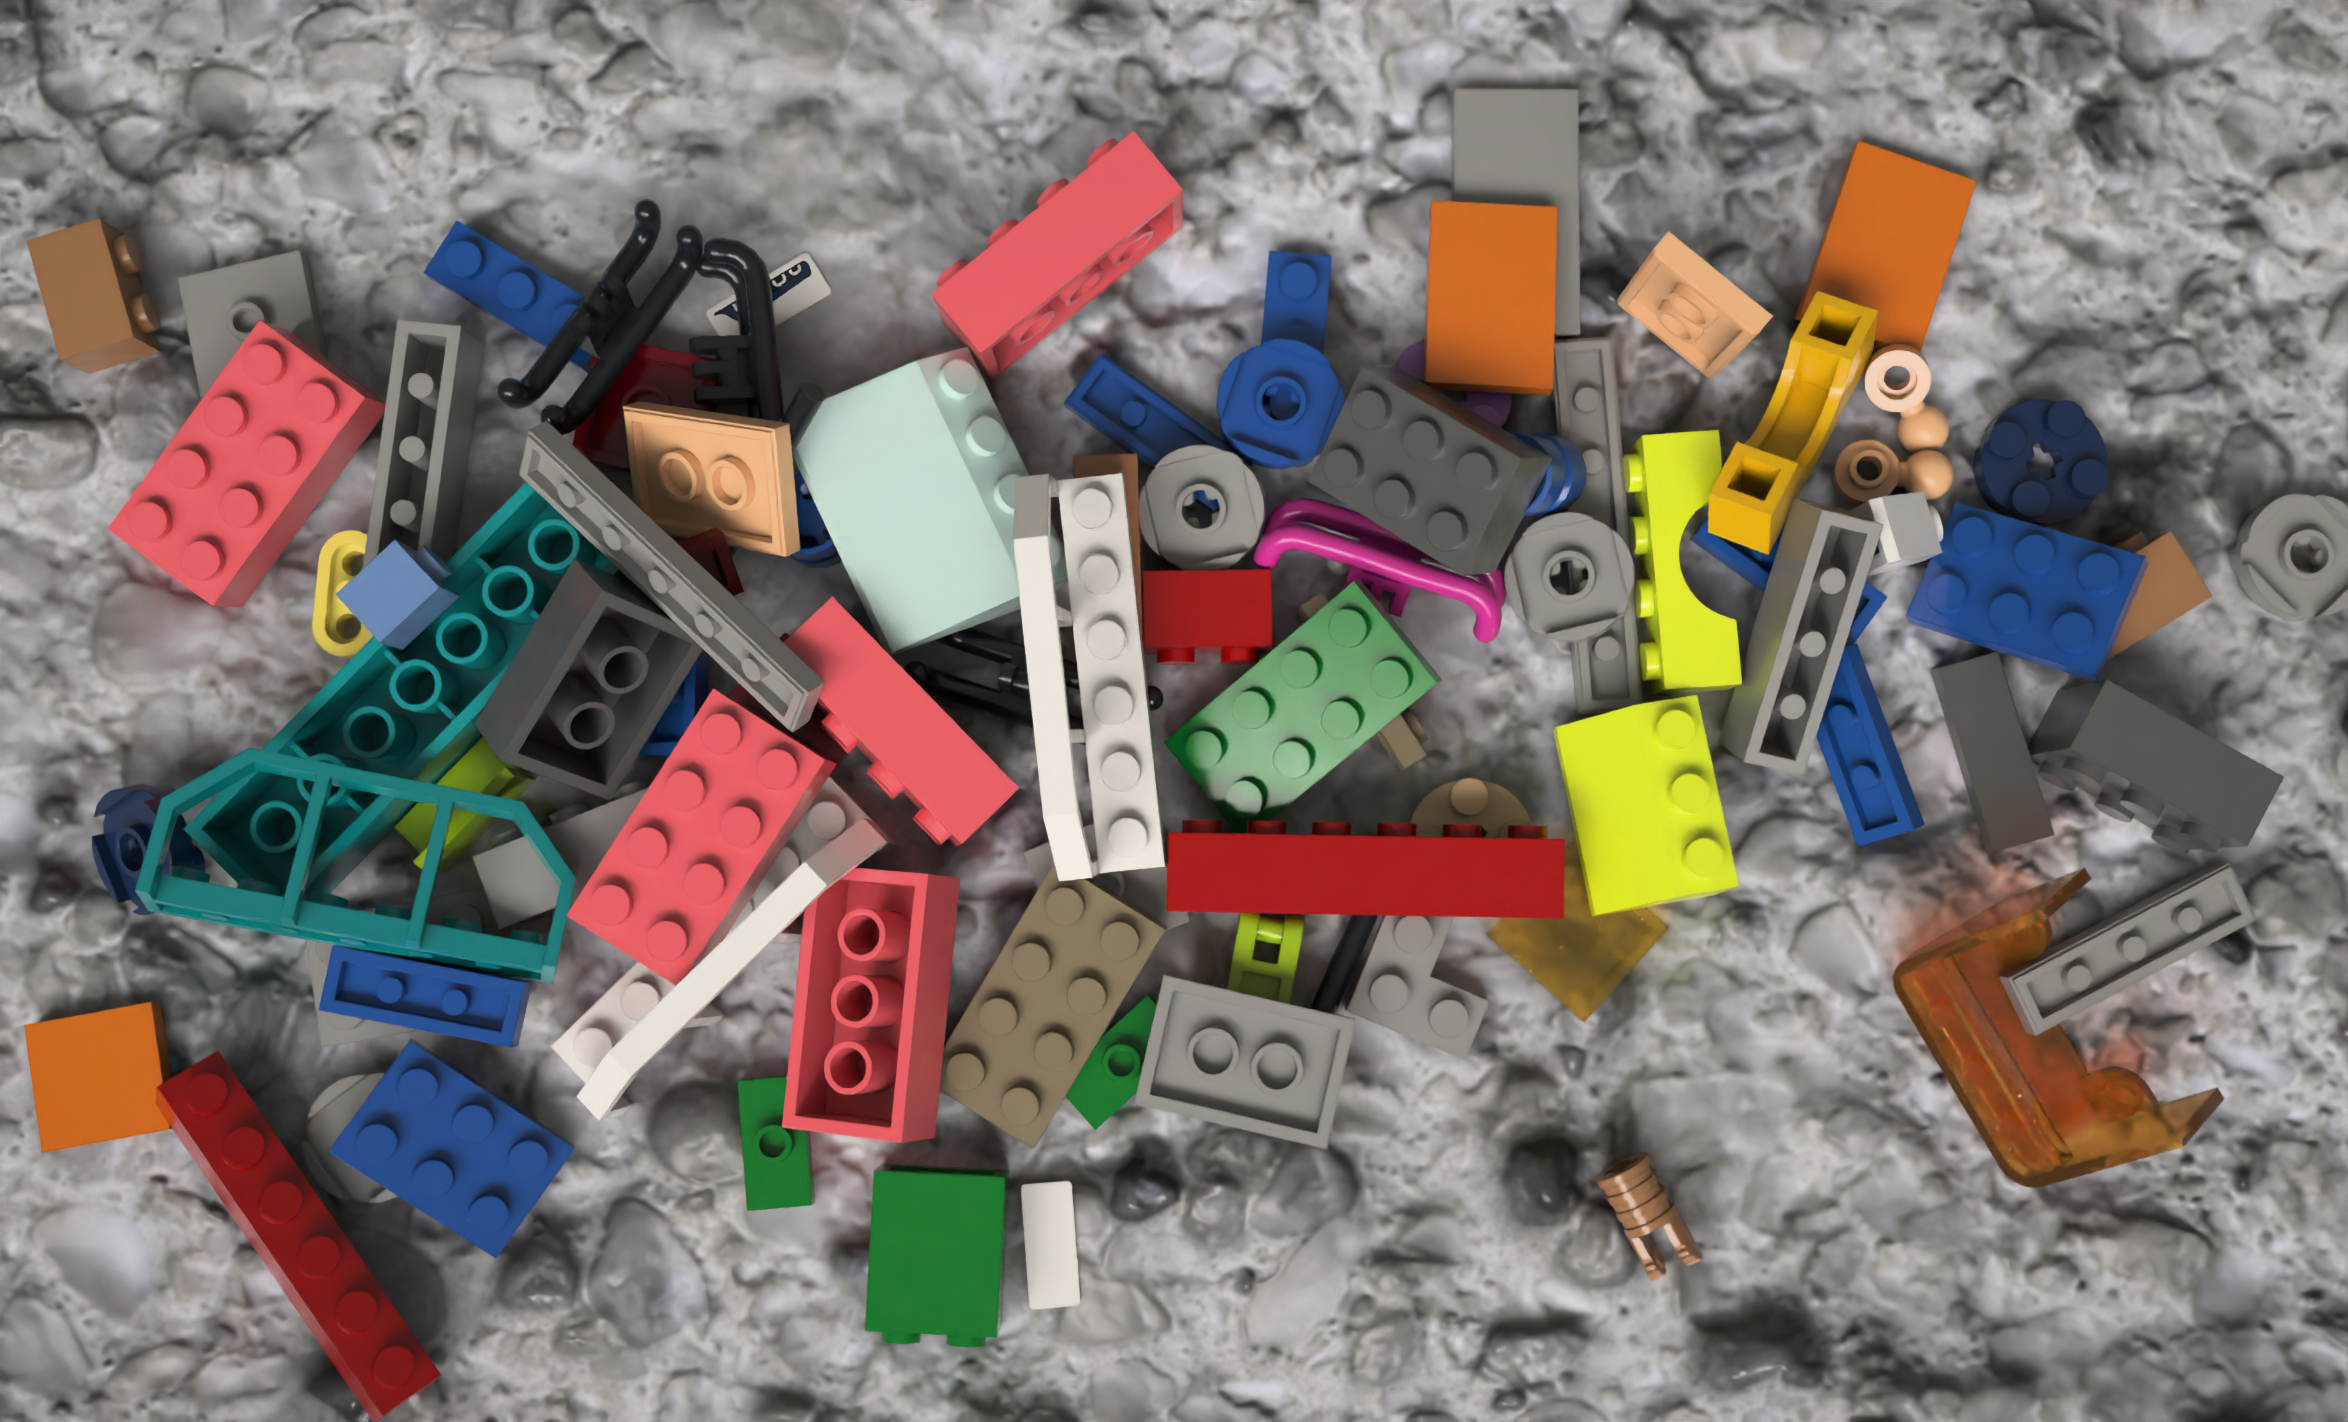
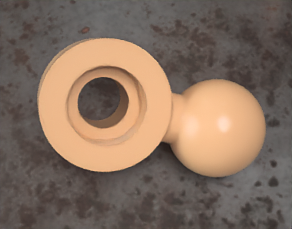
(1920, 424)
(1922, 471)

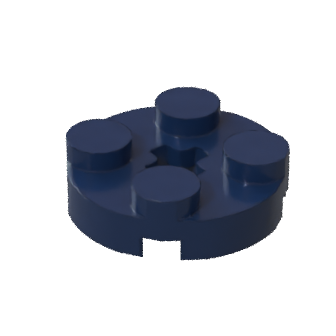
(2056, 429)
(125, 839)

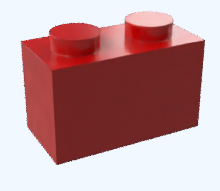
(1207, 615)

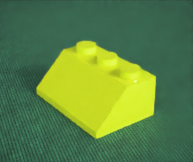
(1645, 806)

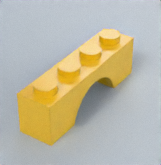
(1815, 385)

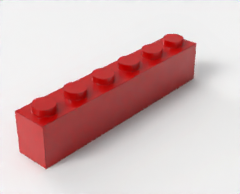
(1365, 874)
(295, 1236)

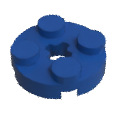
(1262, 372)

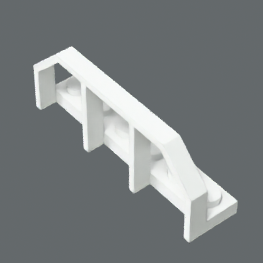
(1109, 674)
(648, 1011)

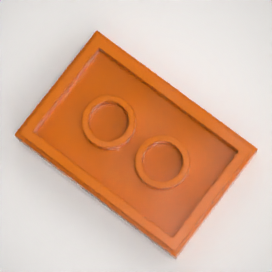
(1890, 240)
(1490, 297)

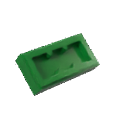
(1114, 1066)
(774, 1157)

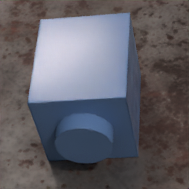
(399, 593)

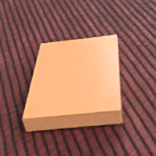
(1692, 306)
(712, 472)

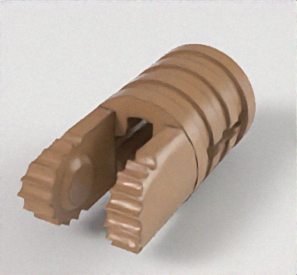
(1643, 1208)

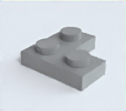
(1402, 995)

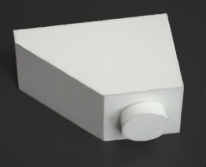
(1909, 530)

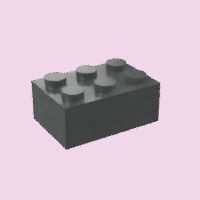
(1429, 470)
(588, 683)
(2151, 768)

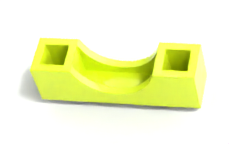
(1686, 641)

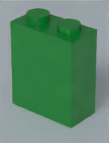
(937, 1253)

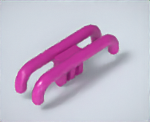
(1377, 559)

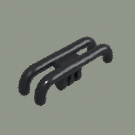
(608, 323)
(744, 362)
(1013, 698)

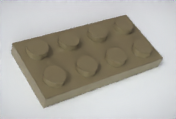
(1047, 1004)

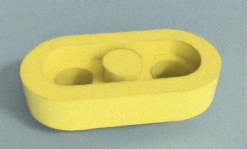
(329, 611)

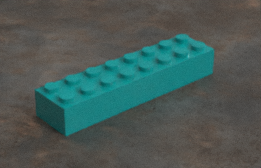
(399, 708)

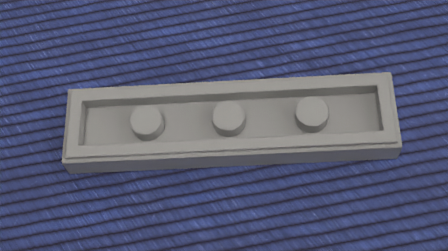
(2127, 947)

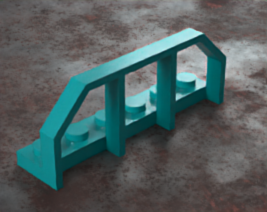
(326, 916)

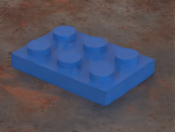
(2027, 591)
(452, 1148)

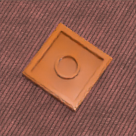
(98, 1075)

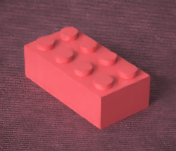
(1060, 254)
(248, 466)
(898, 728)
(701, 838)
(872, 1006)

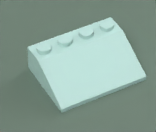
(921, 498)

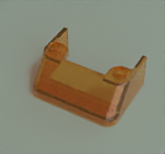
(2024, 1090)

